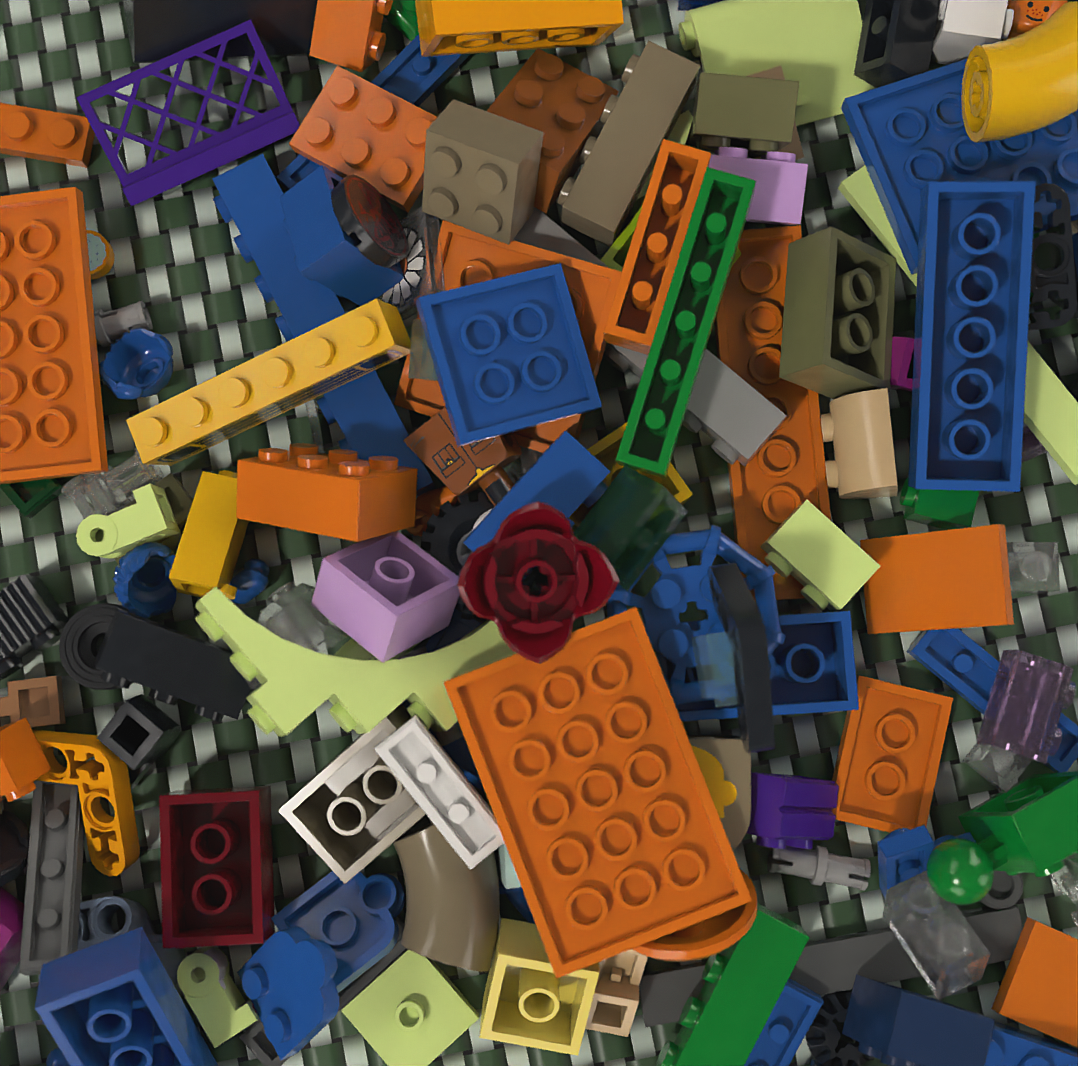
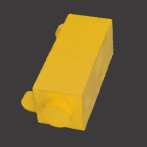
(210, 538)

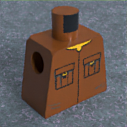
(466, 466)

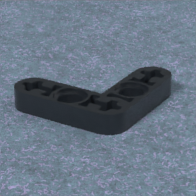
(1061, 279)
(750, 655)

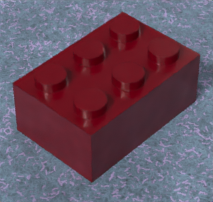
(216, 867)

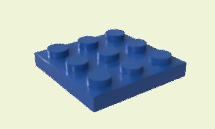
(508, 354)

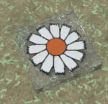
(421, 267)

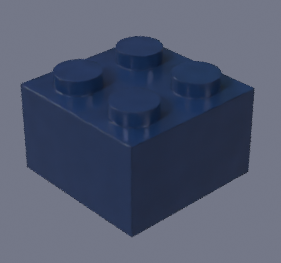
(914, 1028)

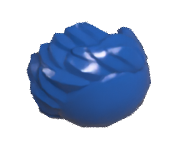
(138, 364)
(144, 580)

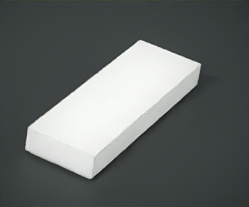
(441, 791)

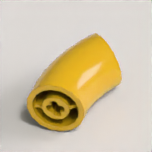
(1023, 80)

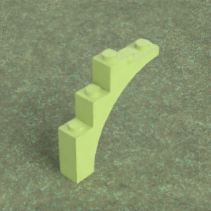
(361, 690)

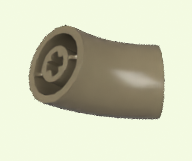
(449, 907)

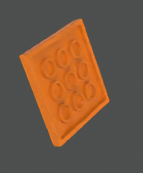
(478, 258)

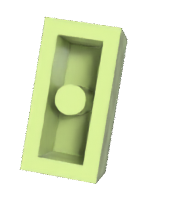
(818, 558)

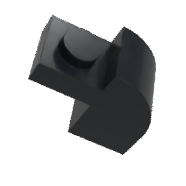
(139, 735)

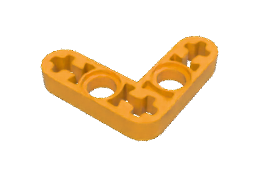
(110, 839)

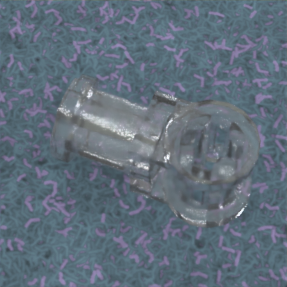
(110, 490)

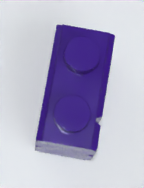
(791, 810)

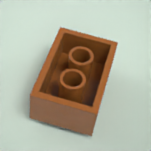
(563, 106)

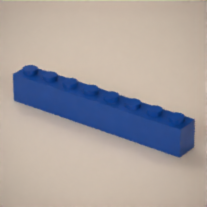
(361, 406)

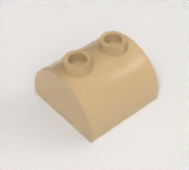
(862, 446)

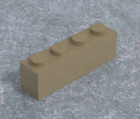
(628, 144)

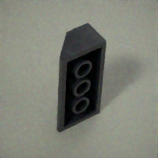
(170, 26)

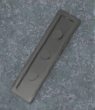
(52, 876)

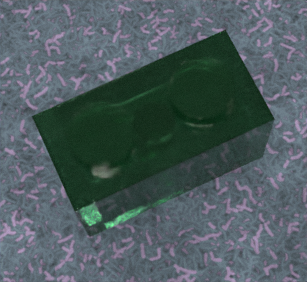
(631, 523)

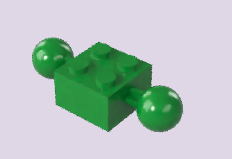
(1013, 833)

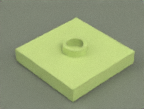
(410, 1011)

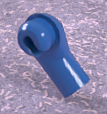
(250, 581)

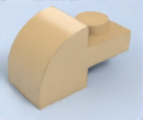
(617, 993)

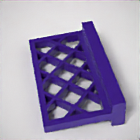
(207, 153)

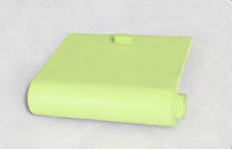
(807, 38)

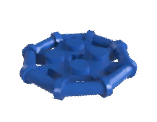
(691, 584)

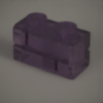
(1027, 706)

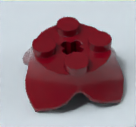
(575, 583)

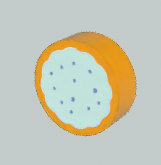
(100, 254)

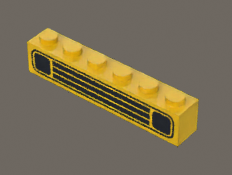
(271, 384)

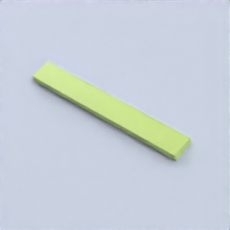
(1048, 405)

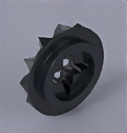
(823, 1034)

